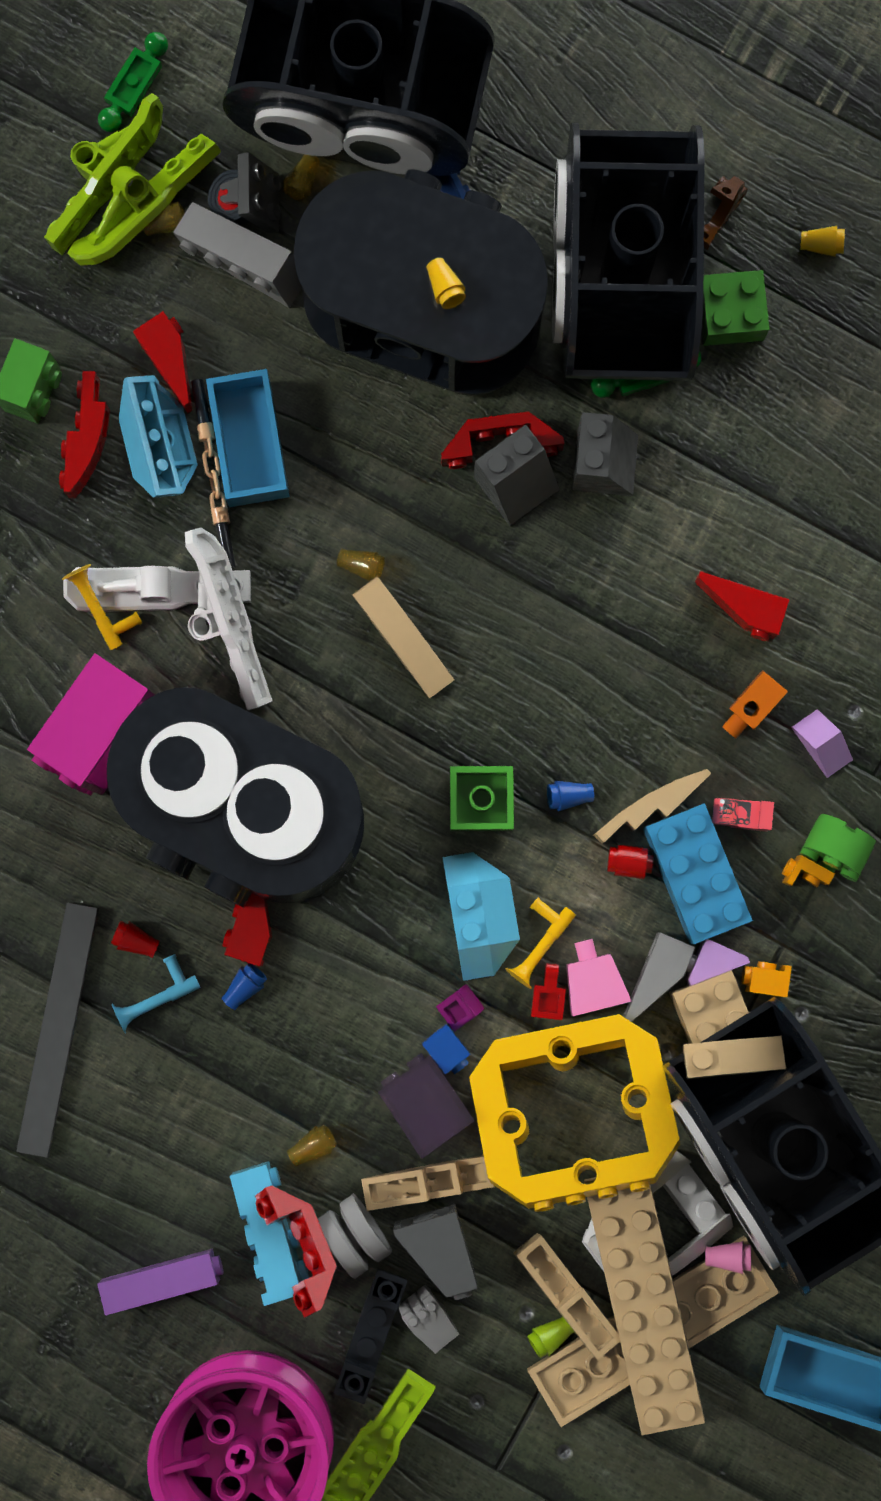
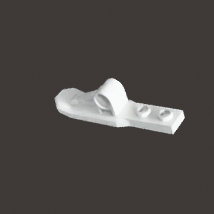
(146, 588)
(224, 610)

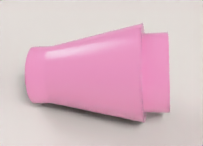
(730, 1257)

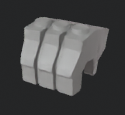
(428, 1319)

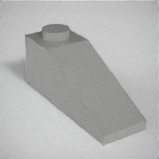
(662, 969)

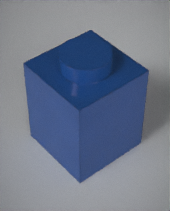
(447, 1050)

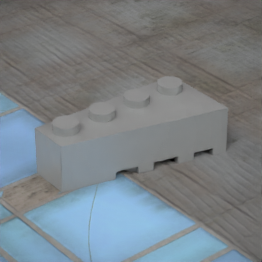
(240, 253)

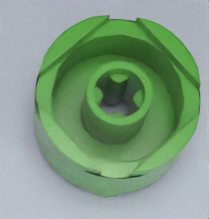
(838, 846)

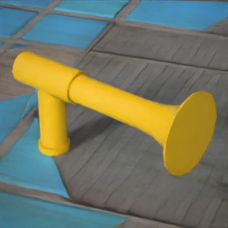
(109, 632)
(559, 923)

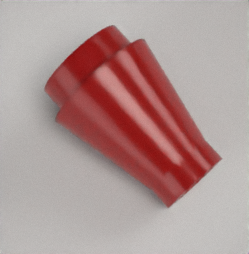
(134, 940)

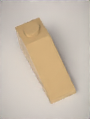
(733, 1057)

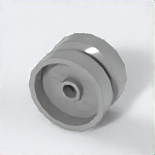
(353, 1236)

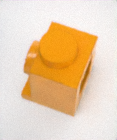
(766, 979)

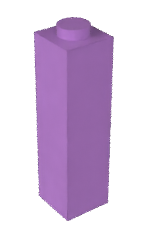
(160, 1281)

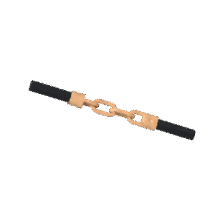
(206, 435)

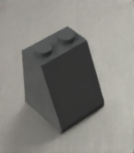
(604, 456)
(516, 475)
(440, 1249)

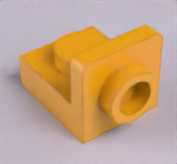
(812, 872)

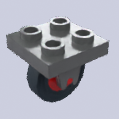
(248, 194)

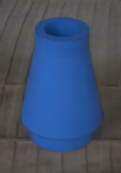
(568, 794)
(245, 984)

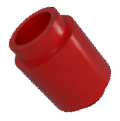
(629, 861)

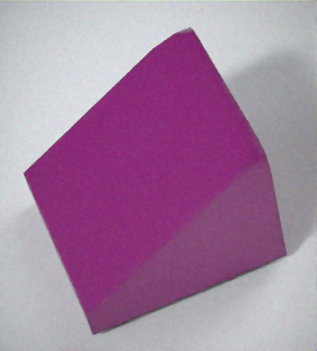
(460, 1007)

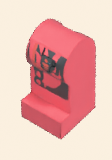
(743, 814)

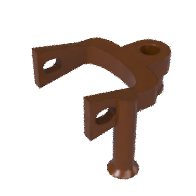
(731, 194)

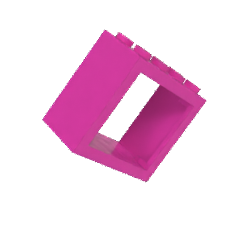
(84, 724)

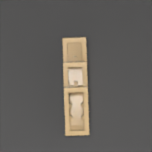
(403, 637)
(661, 800)
(425, 1183)

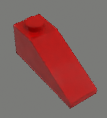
(166, 350)
(749, 607)

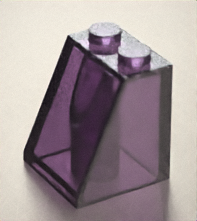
(425, 1104)

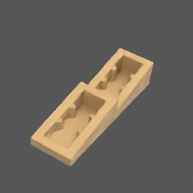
(567, 1296)

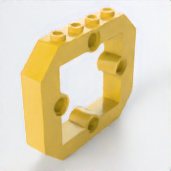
(563, 1185)

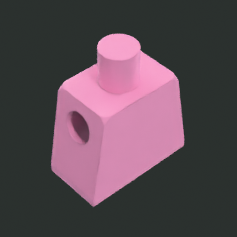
(593, 981)

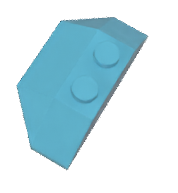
(156, 437)
(481, 914)

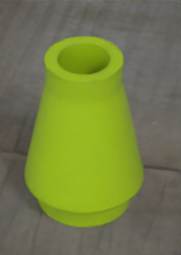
(549, 1336)

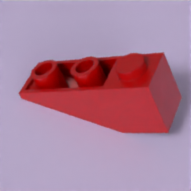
(250, 932)

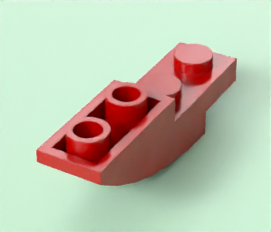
(84, 447)

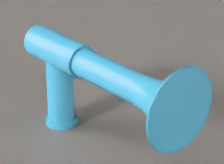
(181, 988)

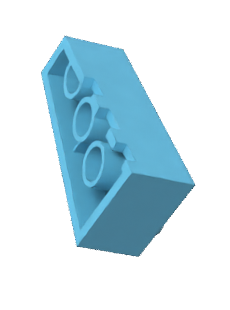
(274, 1244)

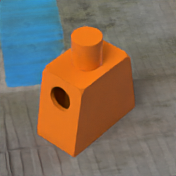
(764, 693)

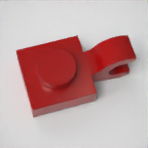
(548, 998)

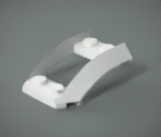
(695, 1204)

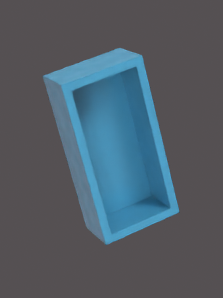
(247, 438)
(697, 874)
(824, 1377)

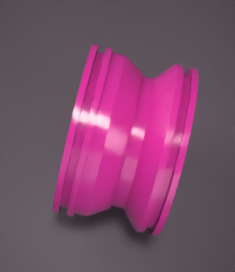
(251, 1424)

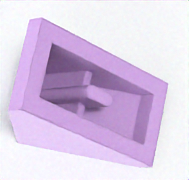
(823, 742)
(714, 960)

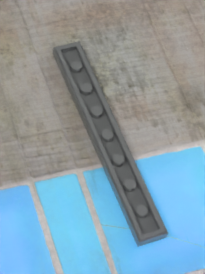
(57, 1030)

